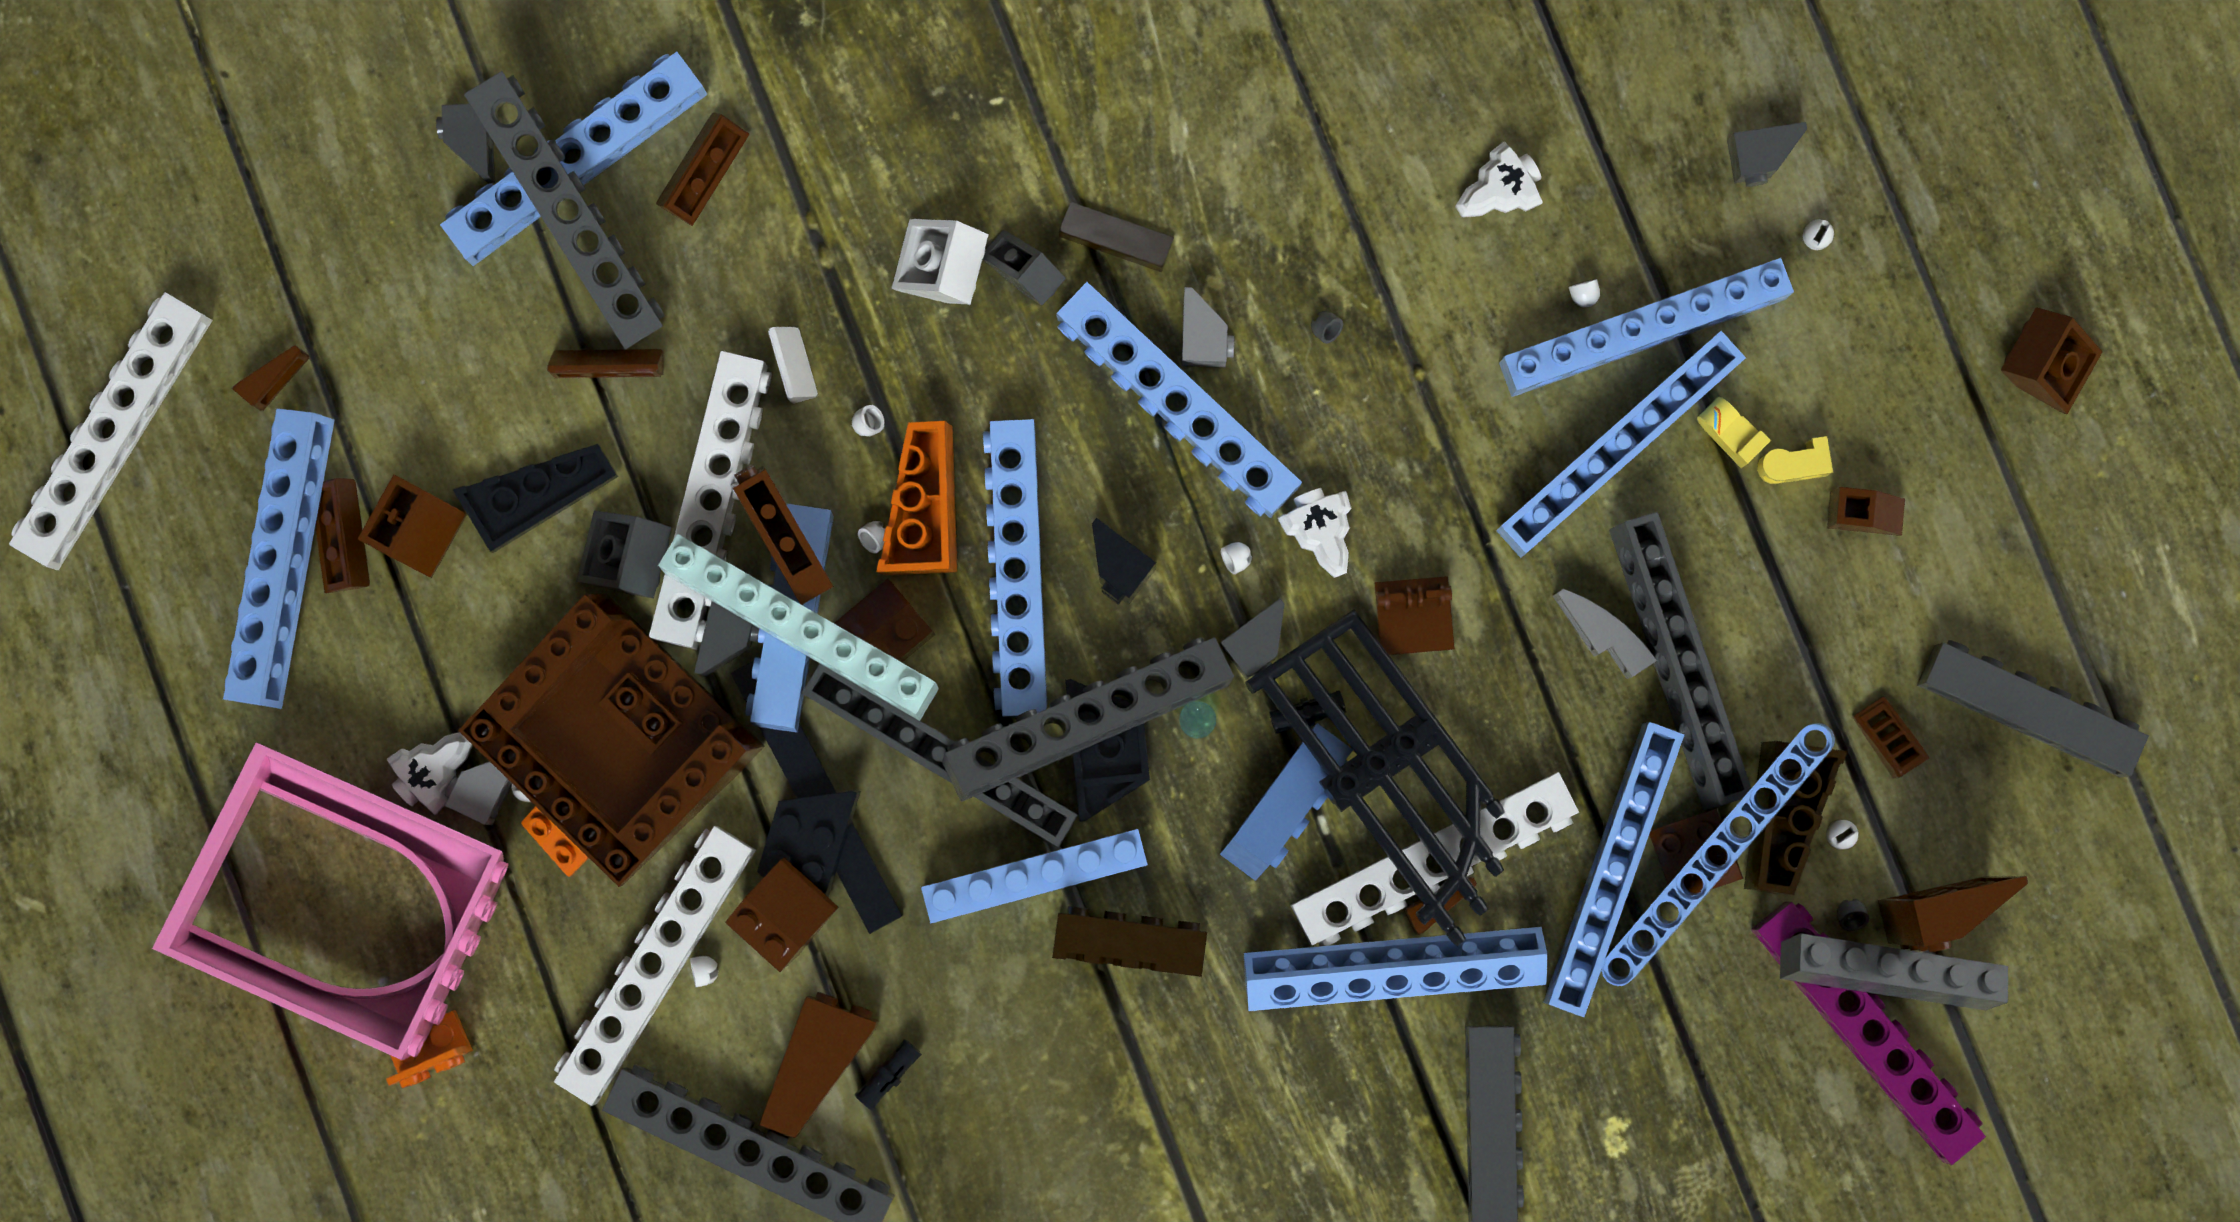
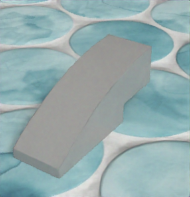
(1605, 632)

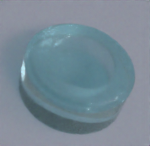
(1197, 720)

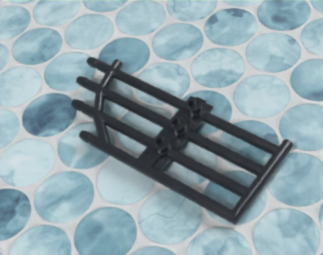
(1384, 759)

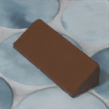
(702, 168)
(606, 363)
(337, 533)

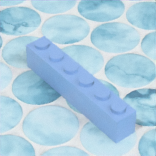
(782, 669)
(1034, 876)

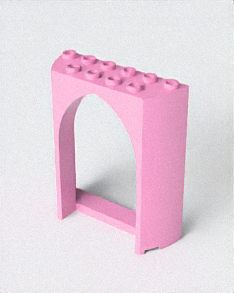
(387, 1017)

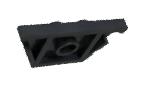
(1109, 767)
(810, 835)

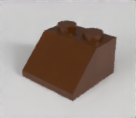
(2052, 359)
(887, 622)
(781, 915)

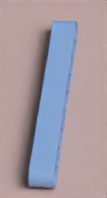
(1702, 865)

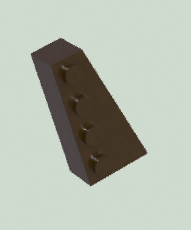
(1782, 847)
(1130, 943)

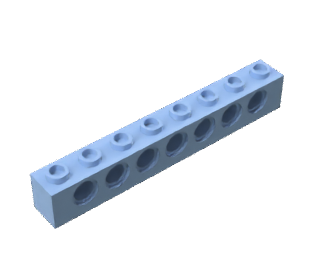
(595, 156)
(1091, 305)
(1646, 327)
(1018, 437)
(1620, 444)
(278, 558)
(1613, 868)
(1395, 969)

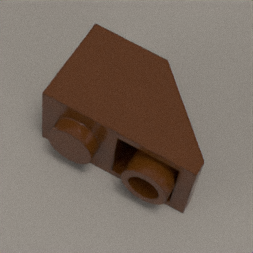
(1865, 511)

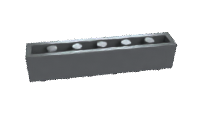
(2033, 710)
(1893, 972)
(1493, 1123)

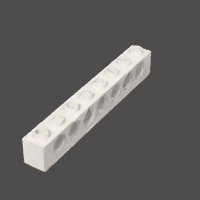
(730, 373)
(110, 452)
(1311, 910)
(592, 1083)

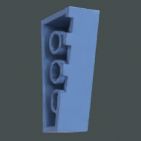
(1283, 809)

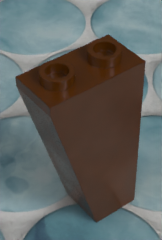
(781, 533)
(816, 1058)

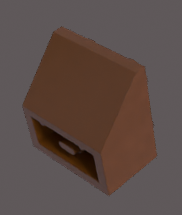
(412, 526)

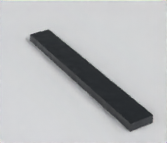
(809, 778)

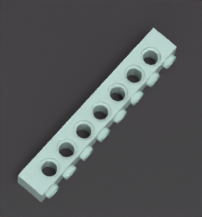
(798, 627)

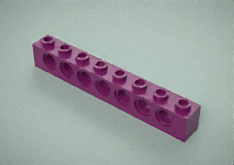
(1963, 1129)

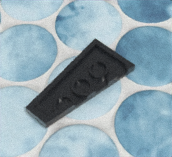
(521, 500)

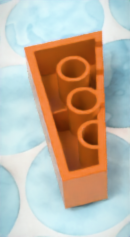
(923, 511)

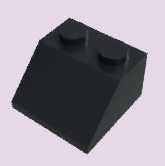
(1120, 564)

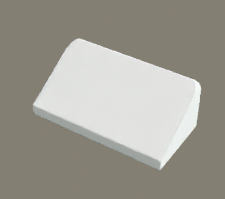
(793, 363)

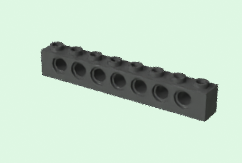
(485, 101)
(1680, 660)
(928, 749)
(973, 779)
(626, 1105)

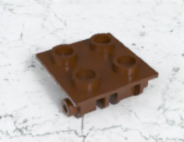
(1414, 615)
(1681, 840)

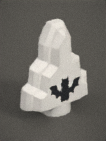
(1502, 185)
(1320, 527)
(428, 770)

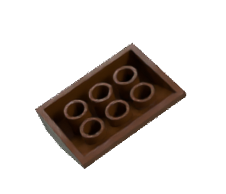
(1945, 913)

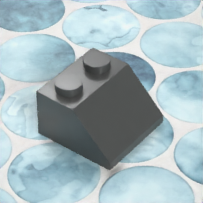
(624, 554)

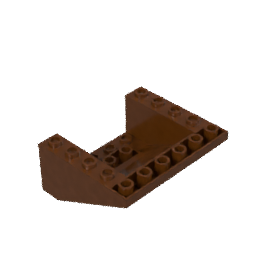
(610, 737)

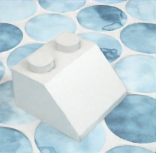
(940, 260)

